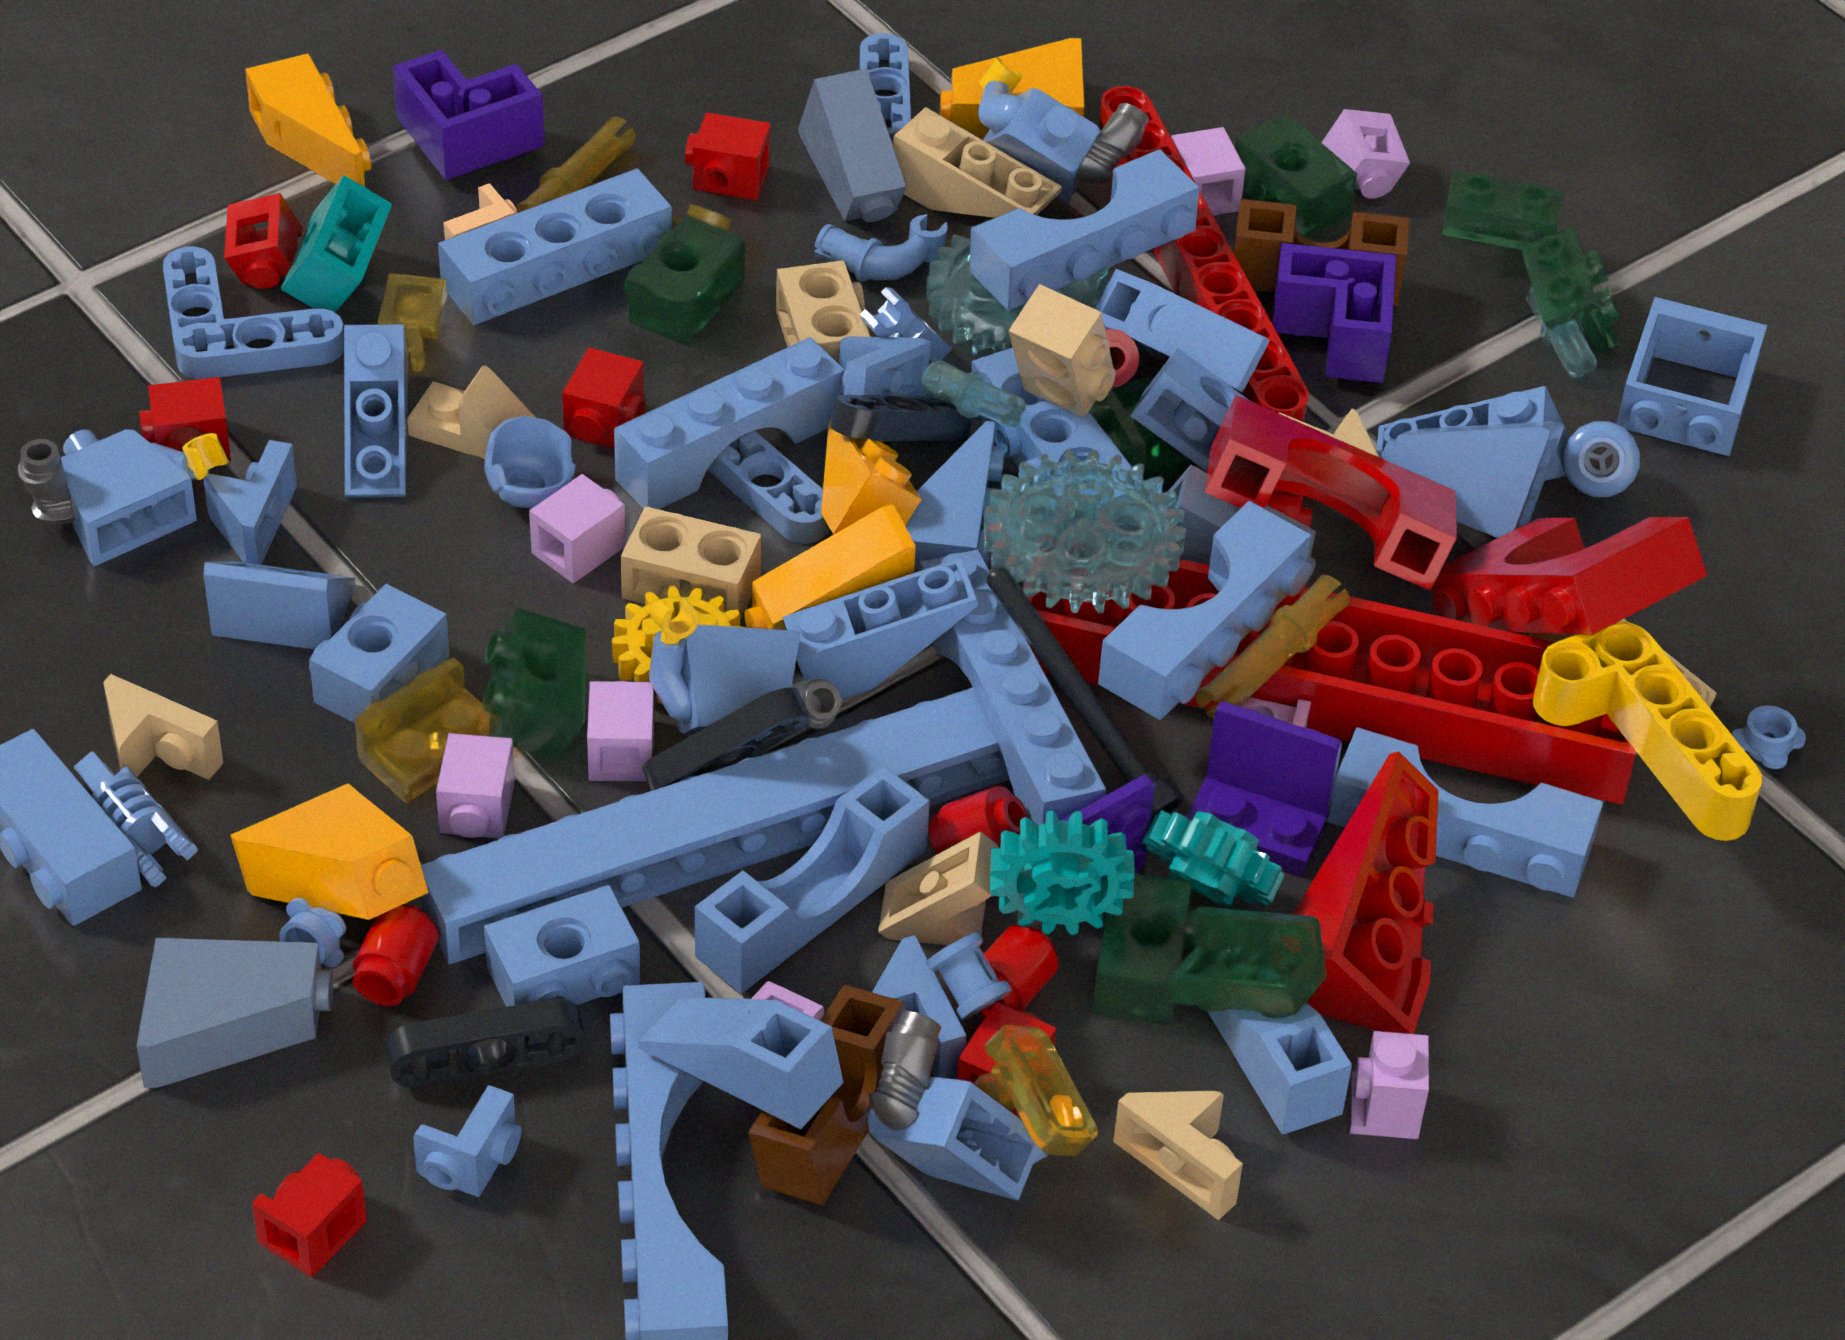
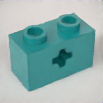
(337, 246)

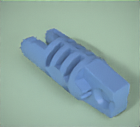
(135, 814)

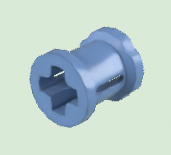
(969, 975)

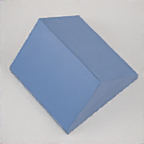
(275, 603)

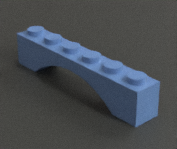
(1032, 729)
(675, 1276)

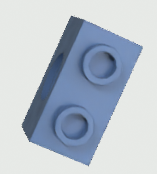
(1185, 406)
(378, 652)
(564, 951)

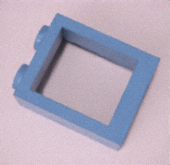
(1675, 336)

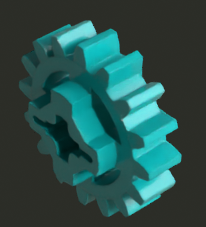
(1214, 858)
(1067, 873)

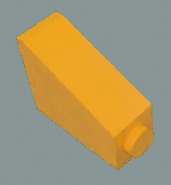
(1049, 67)
(843, 564)
(332, 854)

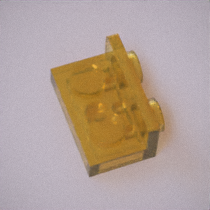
(408, 731)

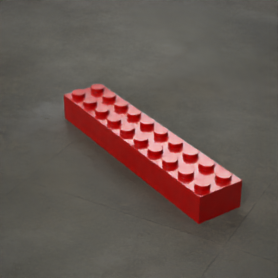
(1403, 675)

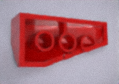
(1375, 904)

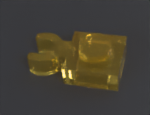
(419, 306)

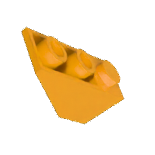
(302, 121)
(862, 479)

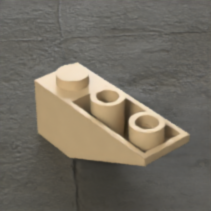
(963, 174)

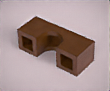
(1267, 225)
(813, 1158)

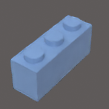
(61, 833)

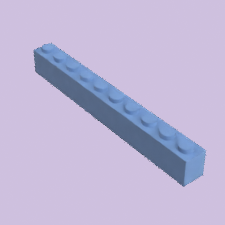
(708, 820)

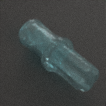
(1567, 342)
(972, 394)

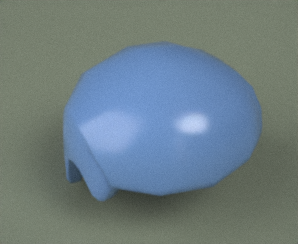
(528, 461)

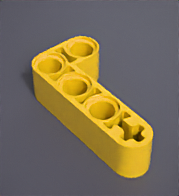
(1660, 716)

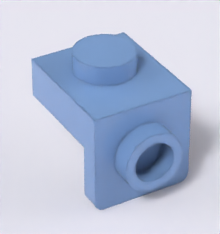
(472, 1156)

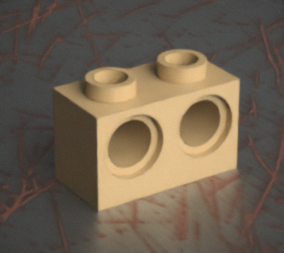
(820, 304)
(1062, 351)
(690, 554)

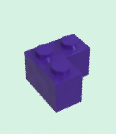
(464, 120)
(1340, 299)

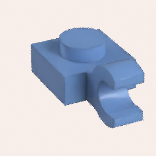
(898, 320)

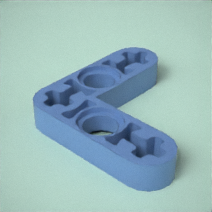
(215, 333)

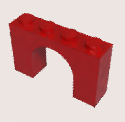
(1400, 510)
(1553, 585)

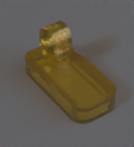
(1039, 1086)

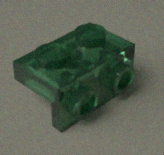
(1500, 210)
(1569, 286)
(1134, 439)
(1250, 962)

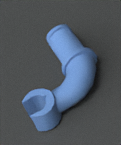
(881, 262)

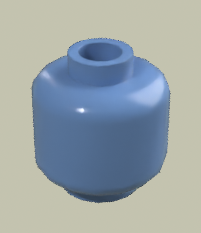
(1608, 480)

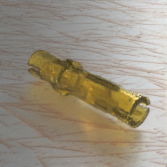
(582, 165)
(1291, 631)

